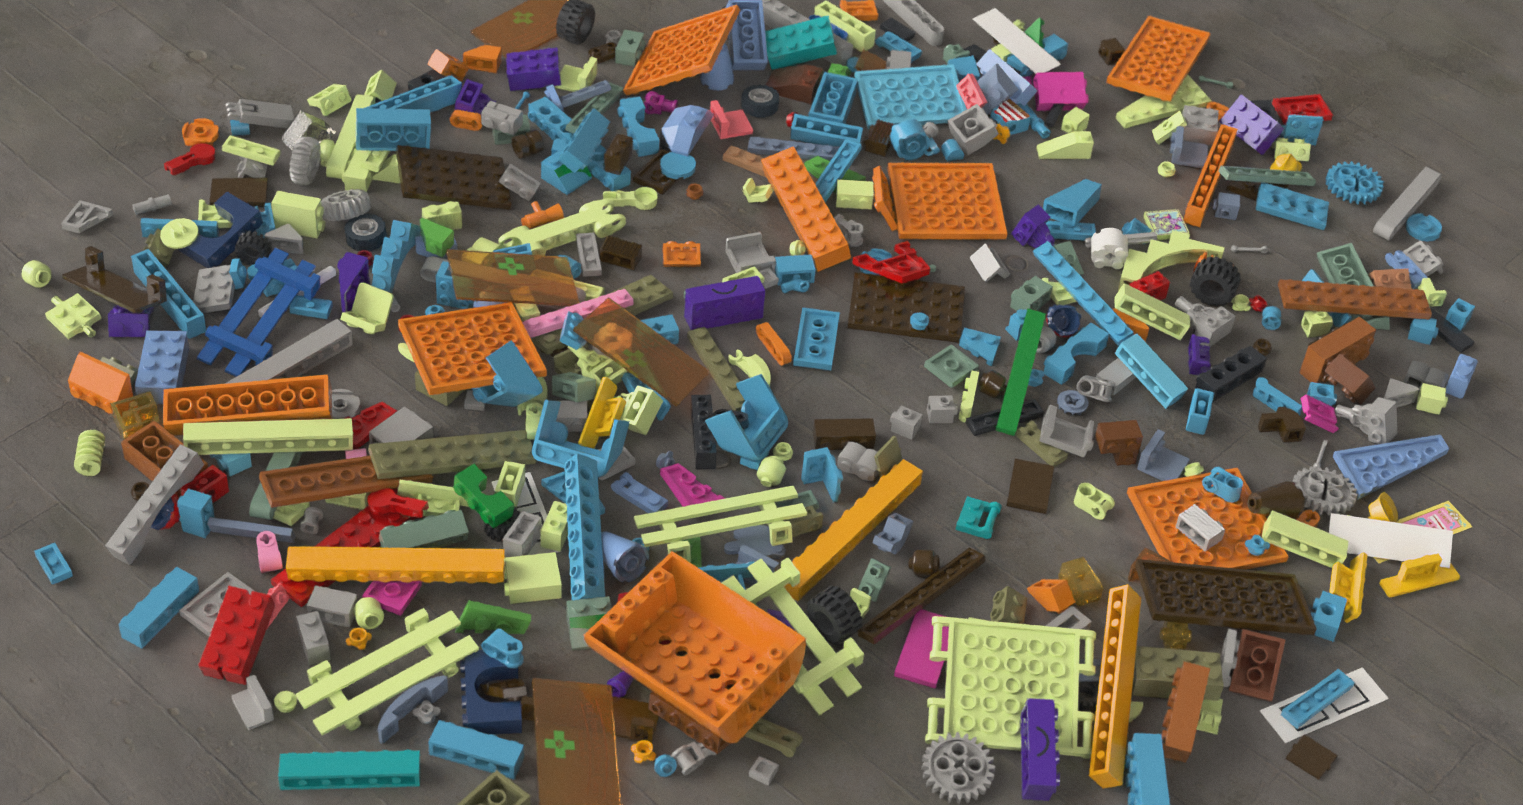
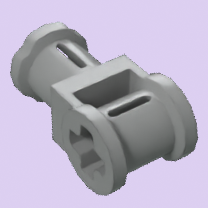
(851, 230)
(691, 756)

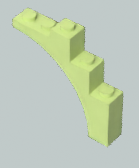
(1162, 254)

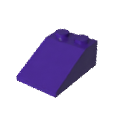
(352, 271)

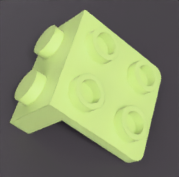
(369, 309)

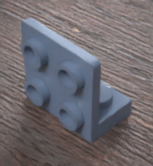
(1160, 461)

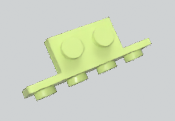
(439, 497)

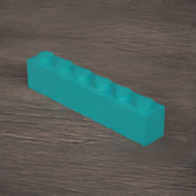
(349, 770)

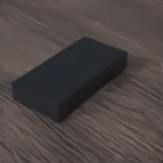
(897, 28)

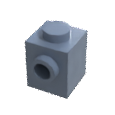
(1226, 206)

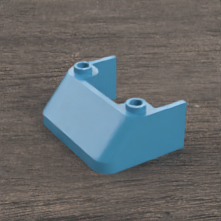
(514, 379)
(765, 418)
(552, 448)

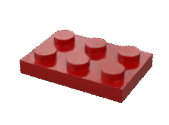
(1302, 105)

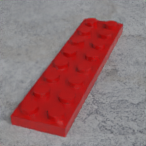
(359, 531)

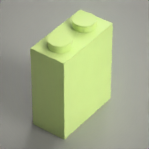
(300, 212)
(532, 578)

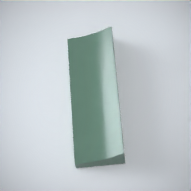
(1345, 267)

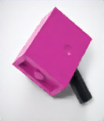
(1059, 92)

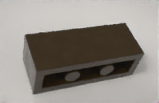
(838, 432)

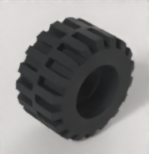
(575, 21)
(1217, 270)
(834, 615)

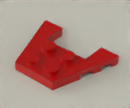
(900, 268)

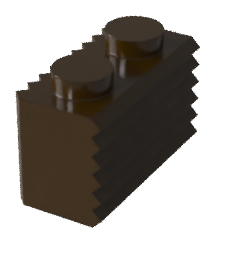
(879, 138)
(618, 154)
(620, 252)

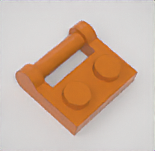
(860, 9)

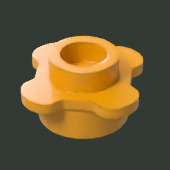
(1005, 133)
(358, 633)
(643, 746)

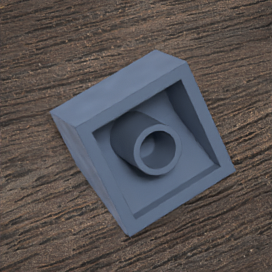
(996, 87)

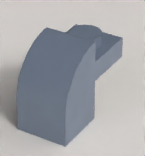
(893, 534)

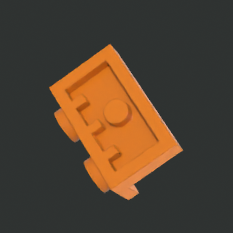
(681, 254)

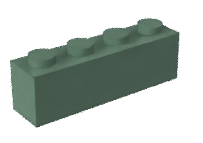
(426, 533)

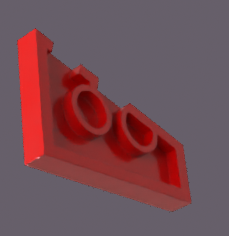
(369, 420)

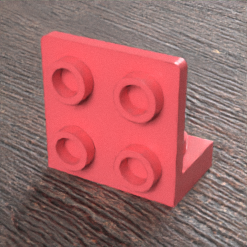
(971, 92)
(729, 123)

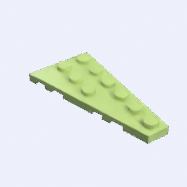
(1152, 108)

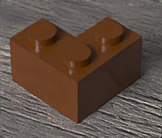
(1354, 382)
(1120, 439)

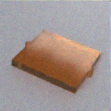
(869, 61)

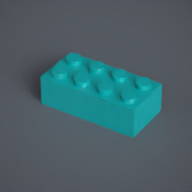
(800, 42)

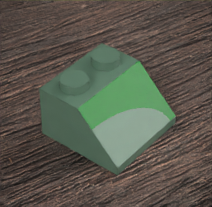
(582, 616)

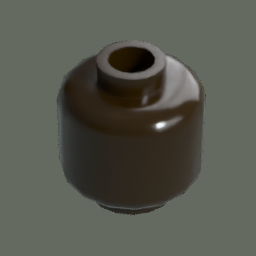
(992, 384)
(924, 563)

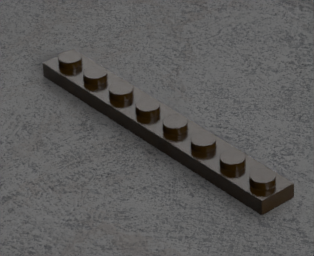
(921, 596)

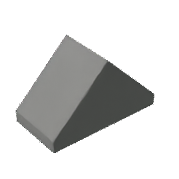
(286, 239)
(1401, 392)

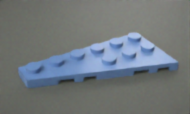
(1383, 463)

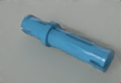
(1037, 123)

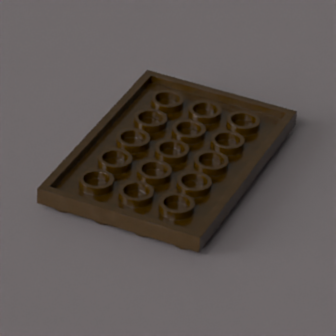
(452, 177)
(887, 306)

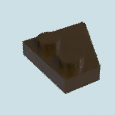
(505, 689)

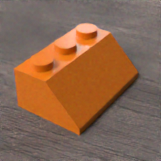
(98, 382)

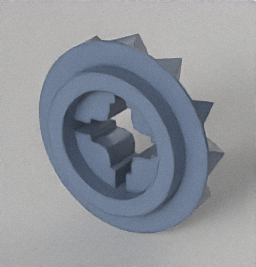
(1073, 397)

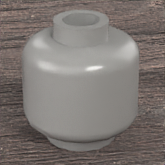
(1047, 340)

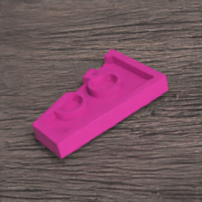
(686, 487)

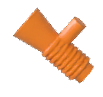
(542, 217)

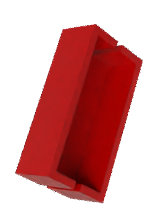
(237, 635)

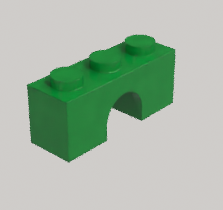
(492, 508)

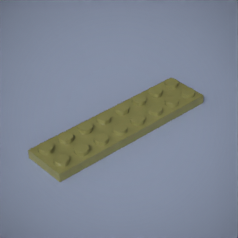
(645, 293)
(450, 454)

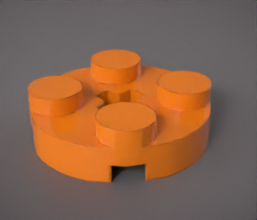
(192, 135)

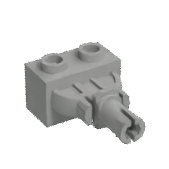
(1207, 321)
(1374, 419)

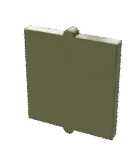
(888, 456)

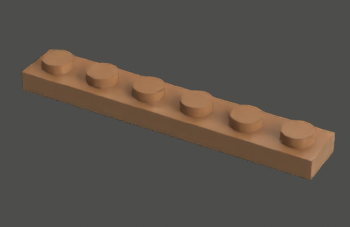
(746, 160)

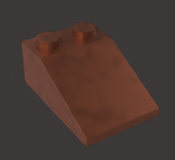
(796, 82)
(1257, 665)

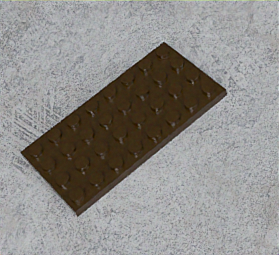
(1224, 597)

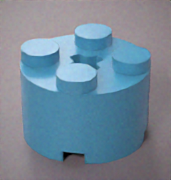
(909, 139)

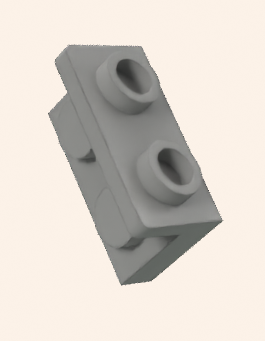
(1424, 258)

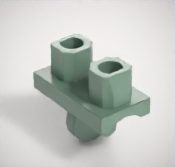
(874, 579)

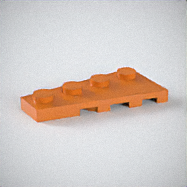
(882, 196)

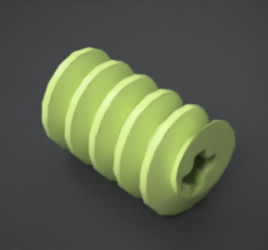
(89, 452)

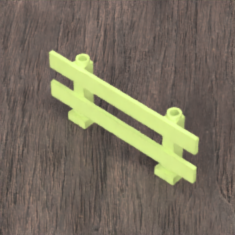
(779, 530)
(420, 633)
(831, 663)

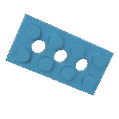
(1316, 218)
(825, 346)

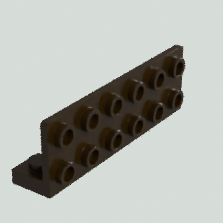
(114, 287)
(631, 717)

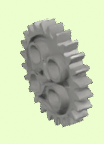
(1338, 494)
(971, 756)

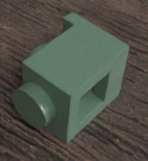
(954, 51)

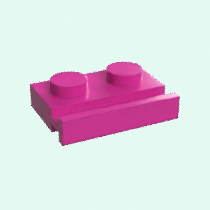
(1319, 413)

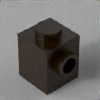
(1111, 51)

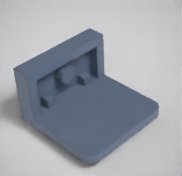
(1187, 152)

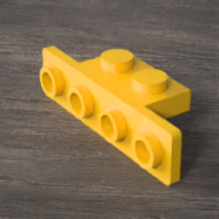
(602, 414)
(1419, 575)
(1350, 585)

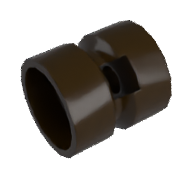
(527, 144)

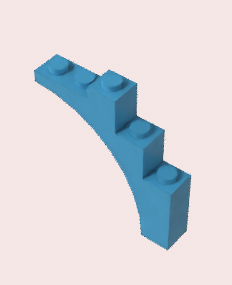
(393, 254)

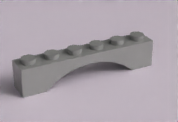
(131, 534)

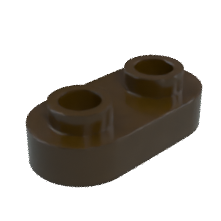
(603, 52)

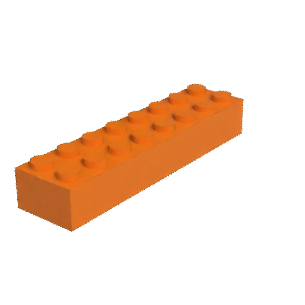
(806, 209)
(248, 401)

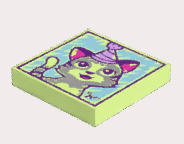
(1164, 222)

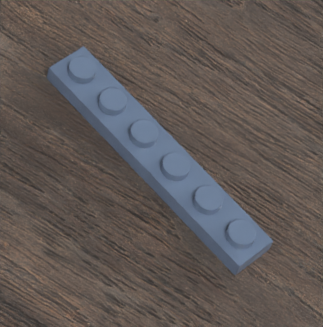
(805, 150)

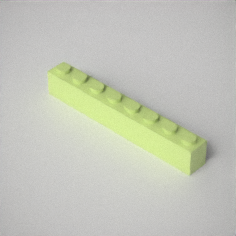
(268, 436)

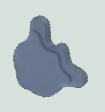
(757, 539)

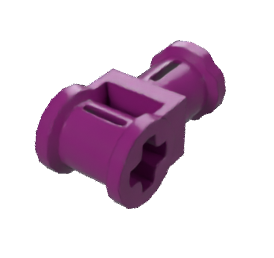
(658, 104)

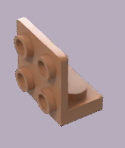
(1391, 278)

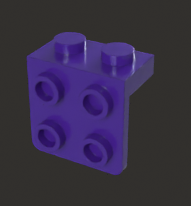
(128, 324)

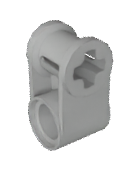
(1097, 388)

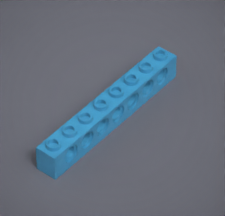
(553, 123)
(584, 528)

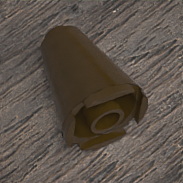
(1281, 498)

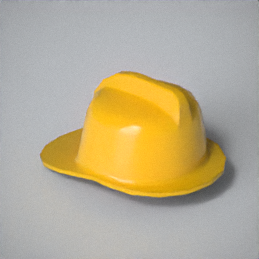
(1286, 162)
(1383, 509)

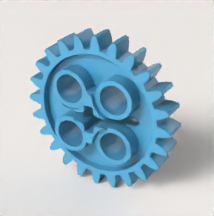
(1347, 177)

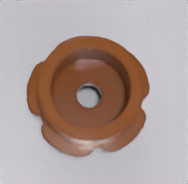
(694, 191)

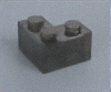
(307, 126)

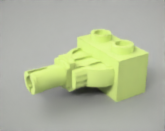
(598, 366)
(640, 409)

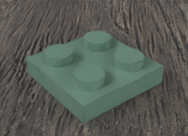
(951, 366)

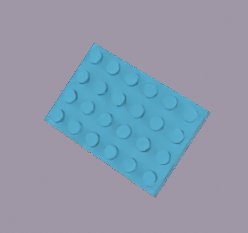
(909, 94)

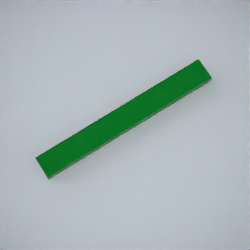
(1020, 372)

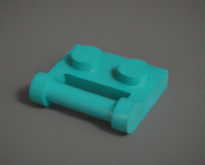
(972, 514)

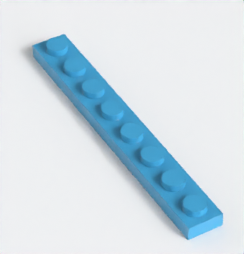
(1083, 293)

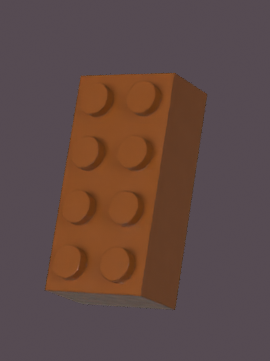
(1350, 341)
(151, 449)
(1185, 710)

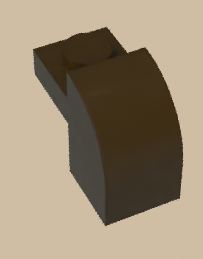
(1286, 422)

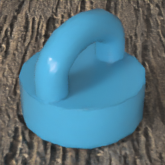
(935, 149)

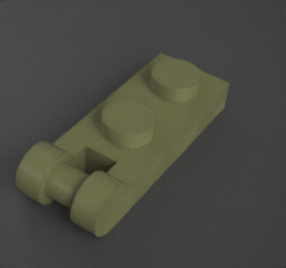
(1048, 453)
(773, 736)

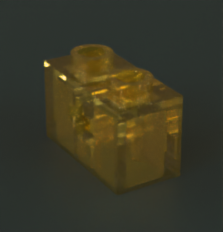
(1082, 581)

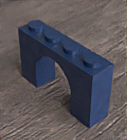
(212, 251)
(481, 714)

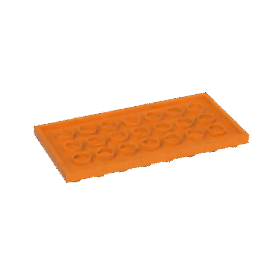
(1158, 58)

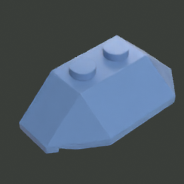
(685, 128)

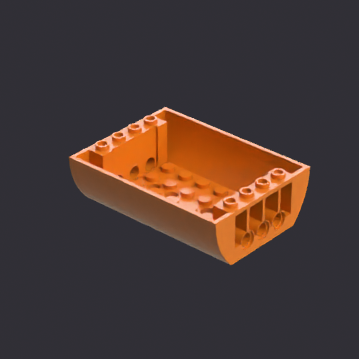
(718, 633)

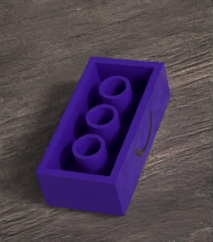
(724, 303)
(1039, 749)

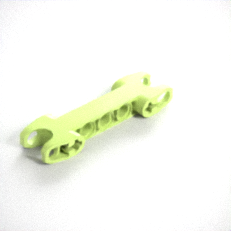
(563, 231)

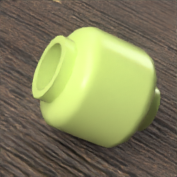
(36, 274)
(771, 471)
(368, 613)

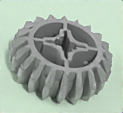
(305, 161)
(345, 204)

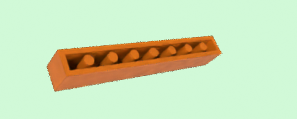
(1210, 176)

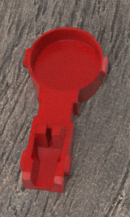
(203, 155)
(381, 503)

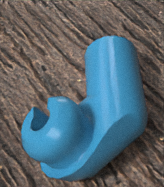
(796, 285)

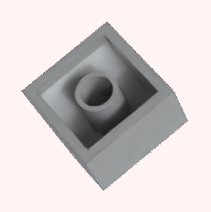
(971, 129)

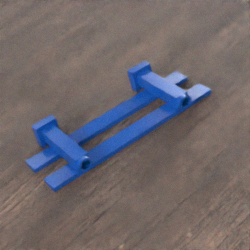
(252, 347)

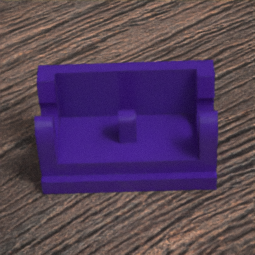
(1198, 355)

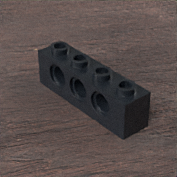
(1232, 372)
(703, 439)

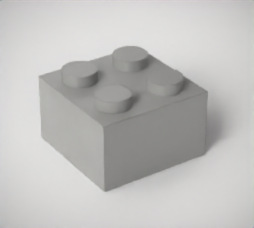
(1201, 125)

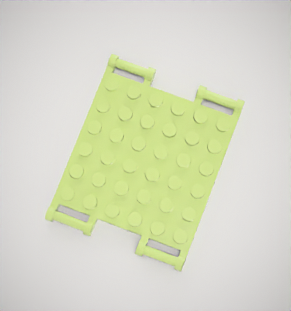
(996, 670)

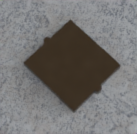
(1311, 757)

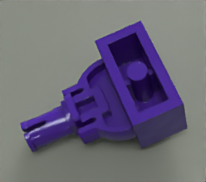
(472, 98)
(1033, 228)

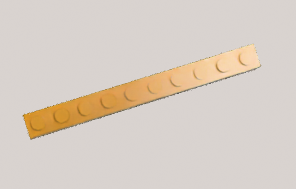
(854, 526)
(395, 564)
(1115, 687)

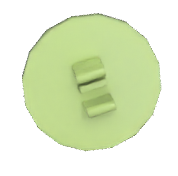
(179, 233)

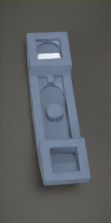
(430, 690)

